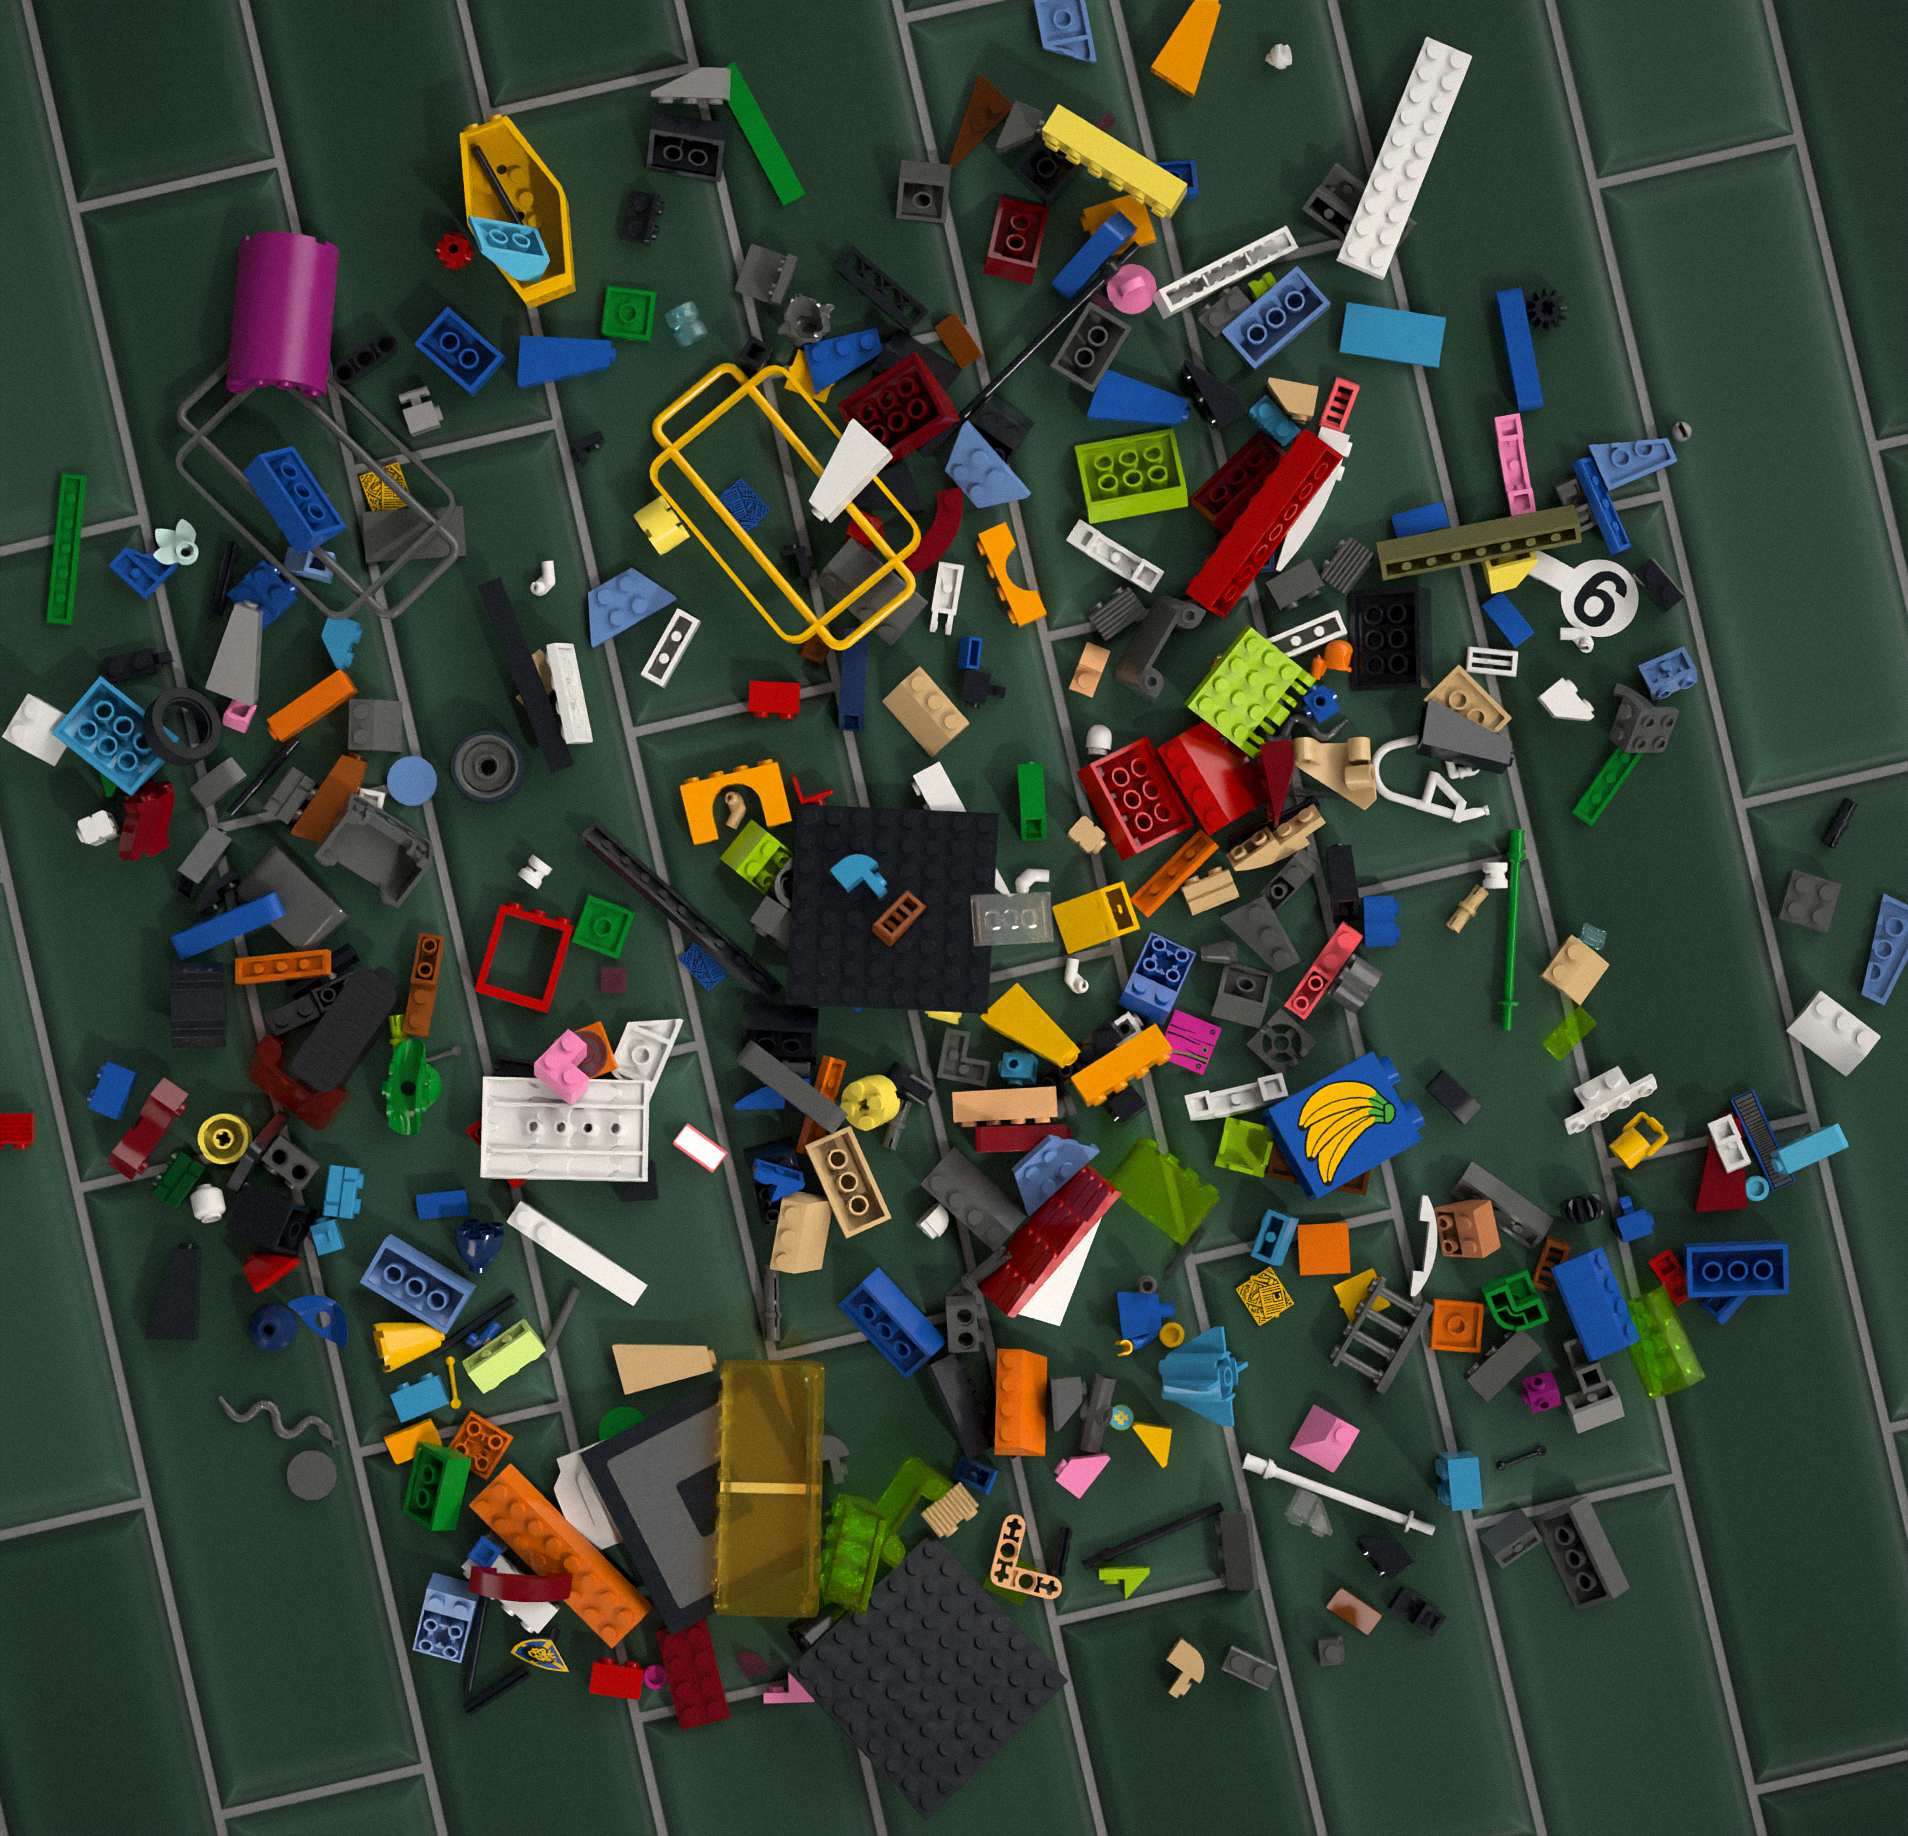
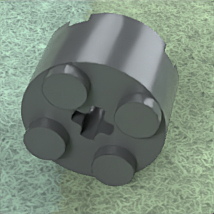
(1354, 983)

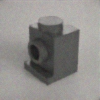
(1330, 1650)

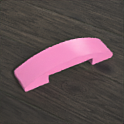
(1514, 464)

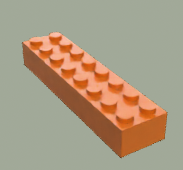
(555, 1545)

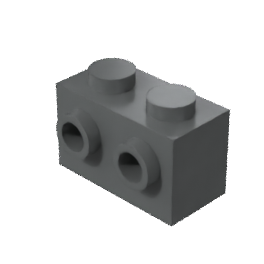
(1223, 312)

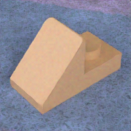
(1089, 669)

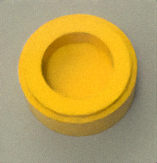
(1171, 1334)

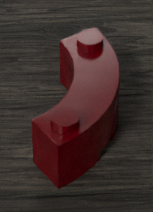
(941, 534)
(155, 1119)

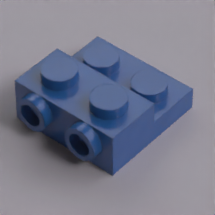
(267, 590)

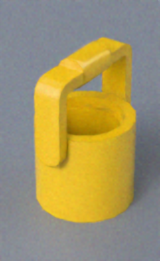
(1631, 1146)

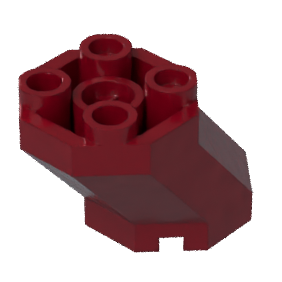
(146, 820)

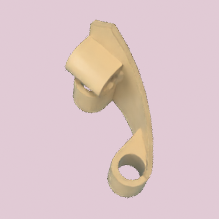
(1339, 766)

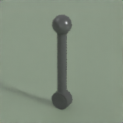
(456, 1050)

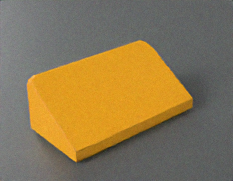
(404, 1442)

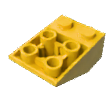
(1095, 917)

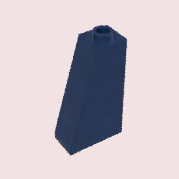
(853, 684)

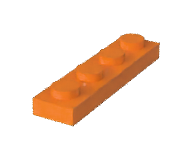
(1174, 873)
(283, 967)
(828, 1084)

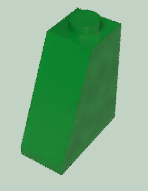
(1032, 801)

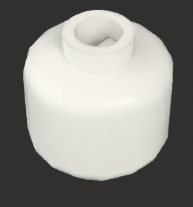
(208, 1203)

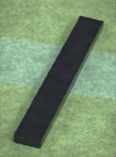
(525, 675)

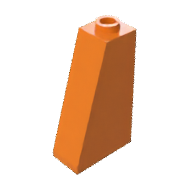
(312, 706)

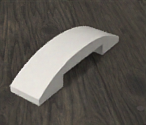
(1115, 556)
(1237, 1099)
(1419, 1278)

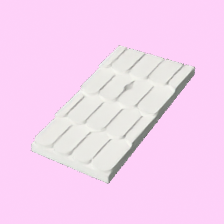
(541, 1137)

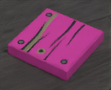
(1191, 1041)

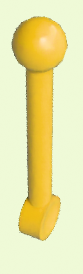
(455, 1403)

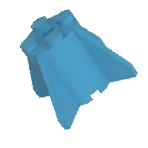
(1202, 1376)

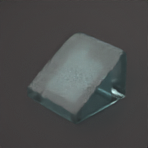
(1592, 936)

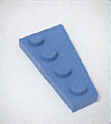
(1888, 950)

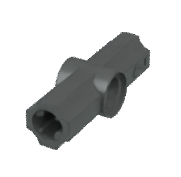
(1096, 1413)

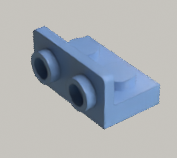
(1668, 673)

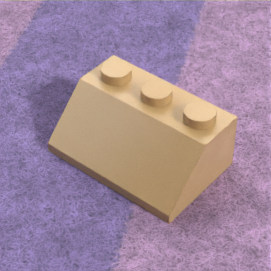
(925, 712)
(801, 1233)

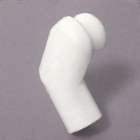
(1073, 979)

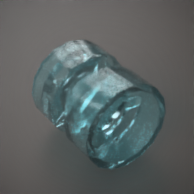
(685, 323)

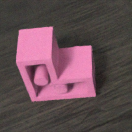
(559, 1068)

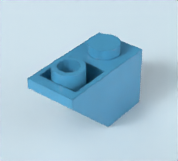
(339, 640)

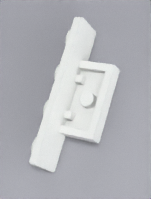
(1605, 1096)

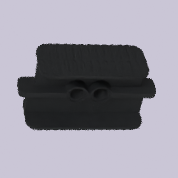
(347, 1030)

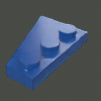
(839, 356)

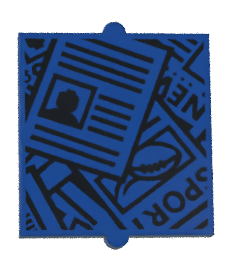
(744, 505)
(703, 966)

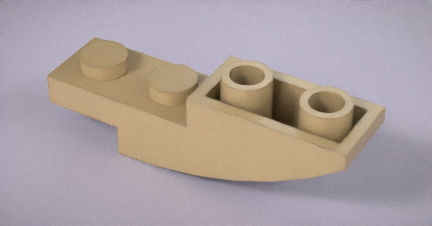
(1269, 847)

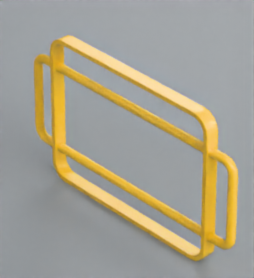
(672, 451)

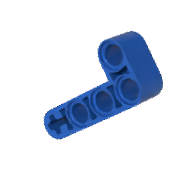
(1093, 254)

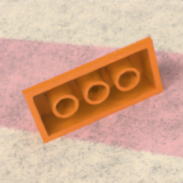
(1020, 1403)

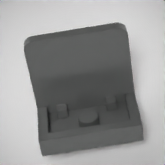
(1642, 727)

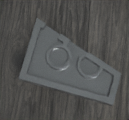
(1263, 932)

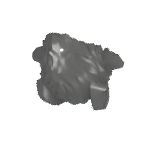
(805, 320)

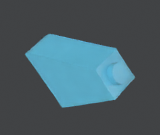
(1808, 1149)

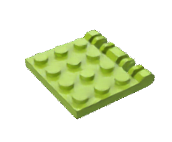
(1246, 689)

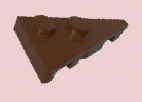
(984, 113)

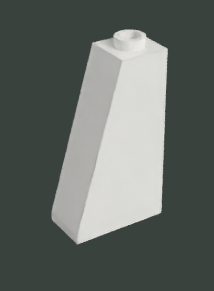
(850, 469)

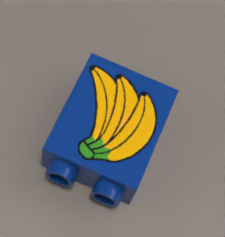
(1344, 1124)

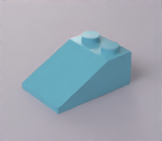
(511, 247)

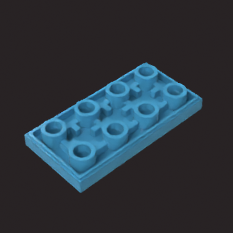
(1392, 335)

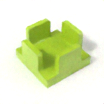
(1244, 1147)

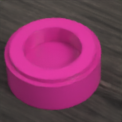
(655, 1676)

